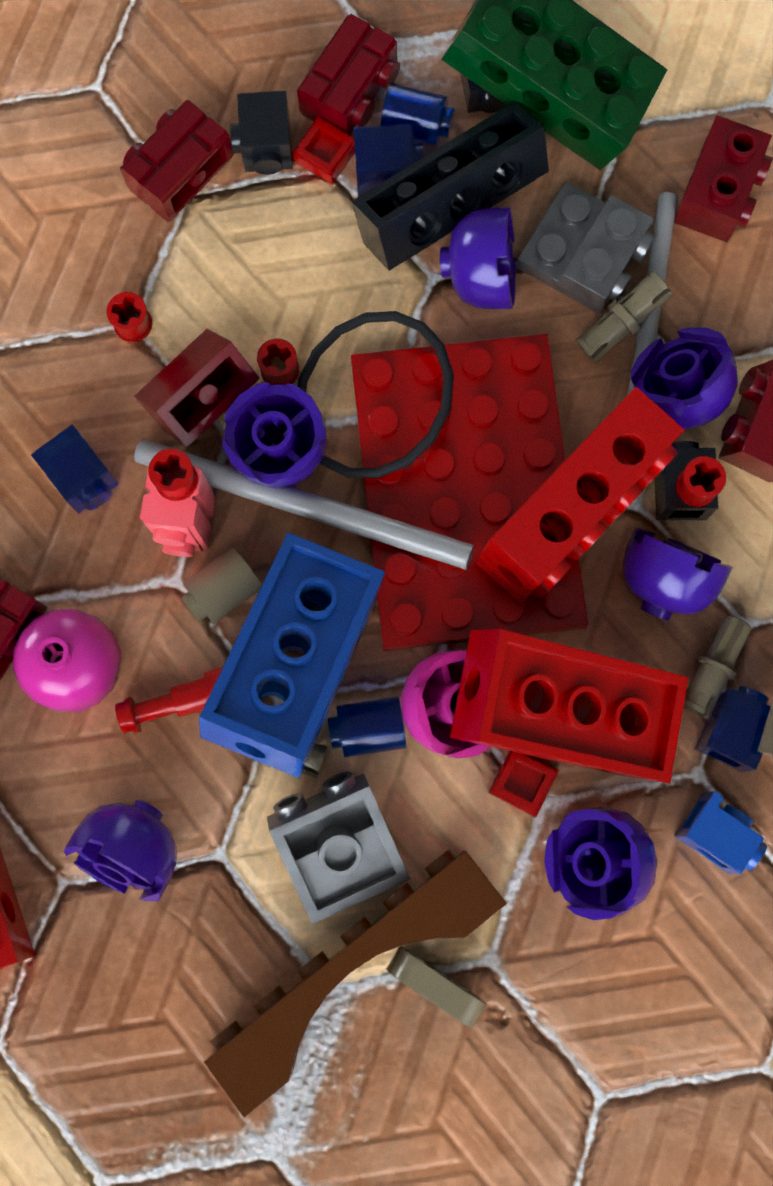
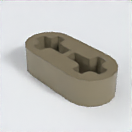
(436, 986)

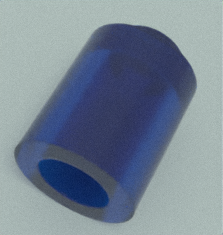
(421, 108)
(368, 727)

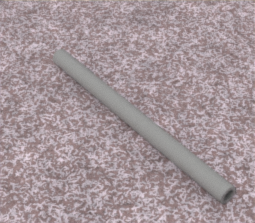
(325, 510)

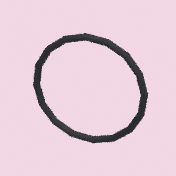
(447, 390)

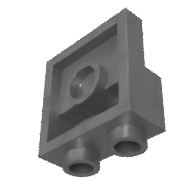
(587, 246)
(336, 846)

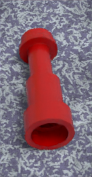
(183, 700)

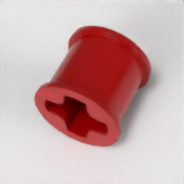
(122, 306)
(286, 353)
(165, 462)
(704, 467)

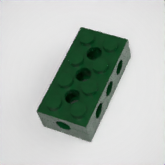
(561, 68)

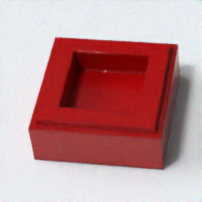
(324, 150)
(523, 782)

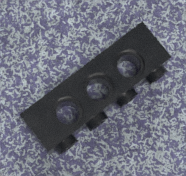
(451, 182)

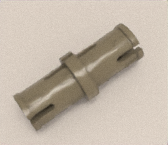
(624, 317)

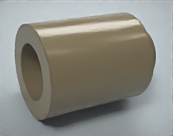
(220, 587)

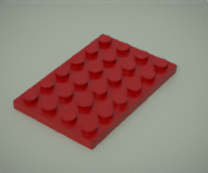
(477, 473)

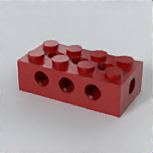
(586, 488)
(569, 705)

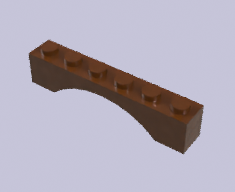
(262, 1055)

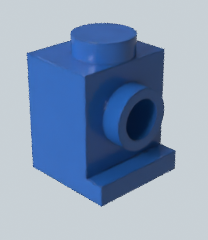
(722, 835)

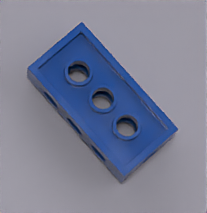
(280, 622)

